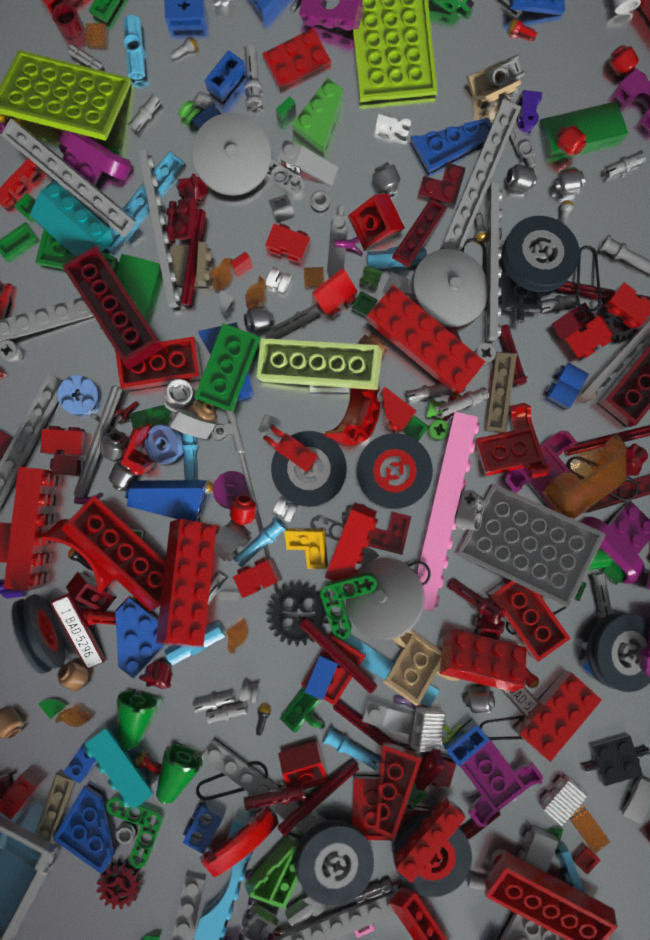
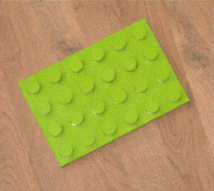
(394, 50)
(62, 94)

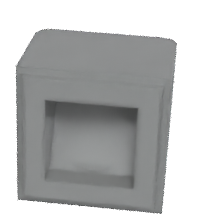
(281, 208)
(226, 303)
(267, 422)

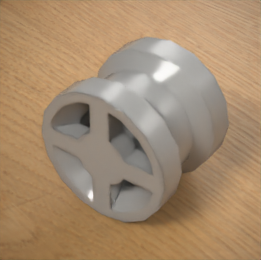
(487, 350)
(12, 353)
(249, 692)

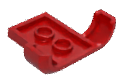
(514, 448)

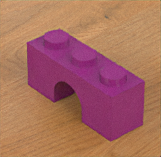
(344, 15)
(636, 87)

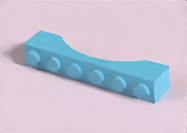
(213, 917)

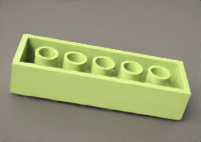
(319, 363)

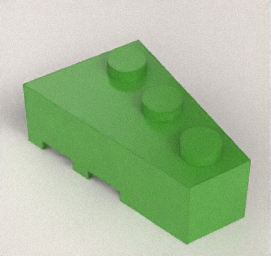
(319, 116)
(276, 876)

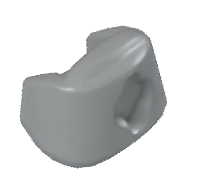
(203, 100)

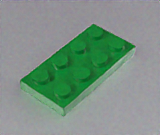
(227, 367)

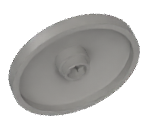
(231, 154)
(450, 287)
(394, 603)

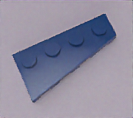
(446, 145)

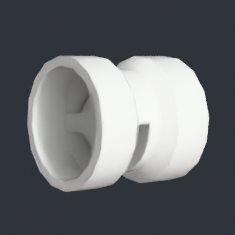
(278, 280)
(285, 509)

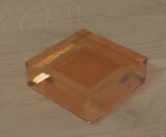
(95, 34)
(313, 277)

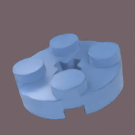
(85, 386)
(173, 444)

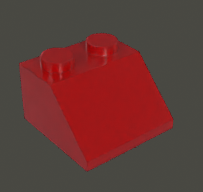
(376, 220)
(334, 294)
(395, 411)
(303, 765)

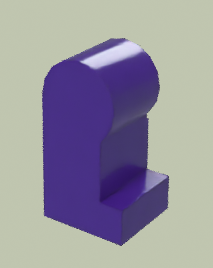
(527, 115)

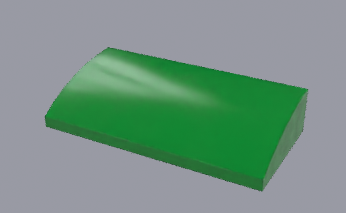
(600, 124)
(138, 279)

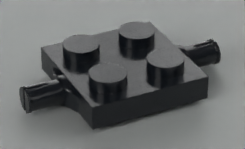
(518, 298)
(616, 760)

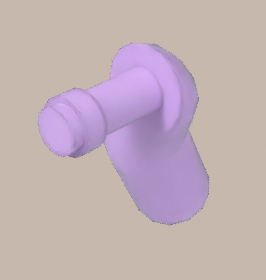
(401, 700)

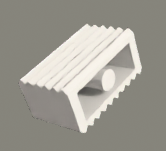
(427, 729)
(563, 799)

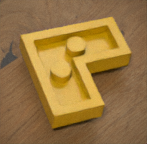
(312, 542)

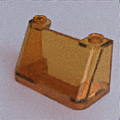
(574, 496)

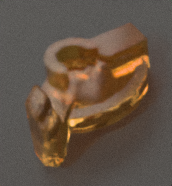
(221, 274)
(256, 293)
(236, 635)
(75, 716)

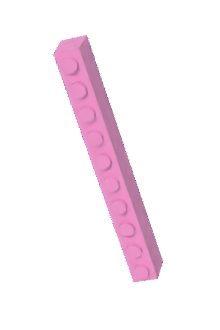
(445, 503)

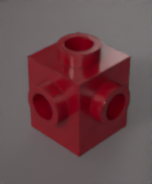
(487, 628)

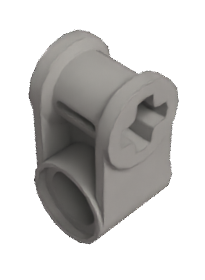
(508, 71)
(470, 511)

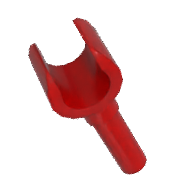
(123, 413)

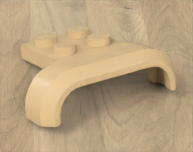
(414, 667)

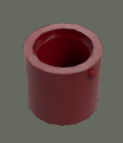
(67, 20)

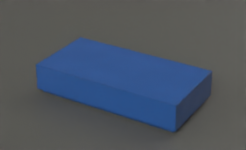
(321, 677)

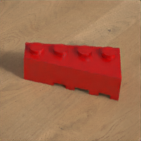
(396, 781)

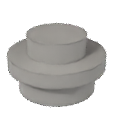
(320, 200)
(125, 833)

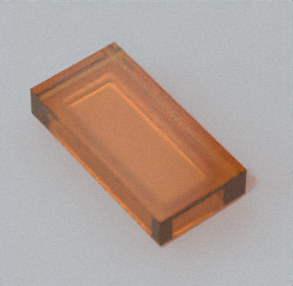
(589, 830)

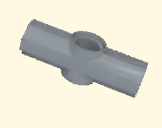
(303, 910)

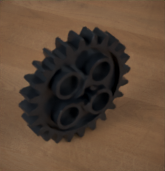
(298, 595)

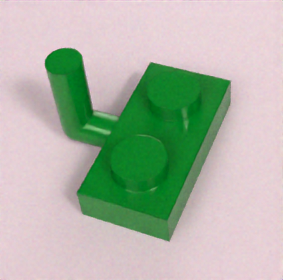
(300, 711)

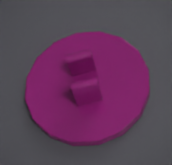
(229, 486)

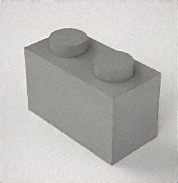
(538, 848)

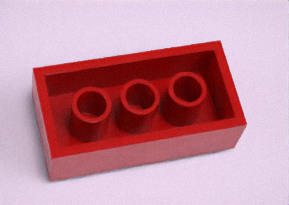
(175, 361)
(529, 618)
(483, 660)
(558, 715)

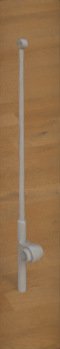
(232, 428)

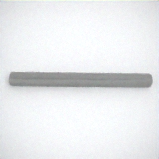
(95, 447)

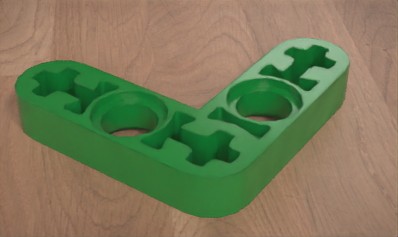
(340, 594)
(146, 813)

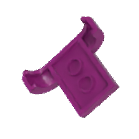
(92, 158)
(551, 450)
(624, 538)
(496, 781)

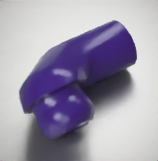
(10, 593)

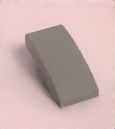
(190, 424)
(639, 802)

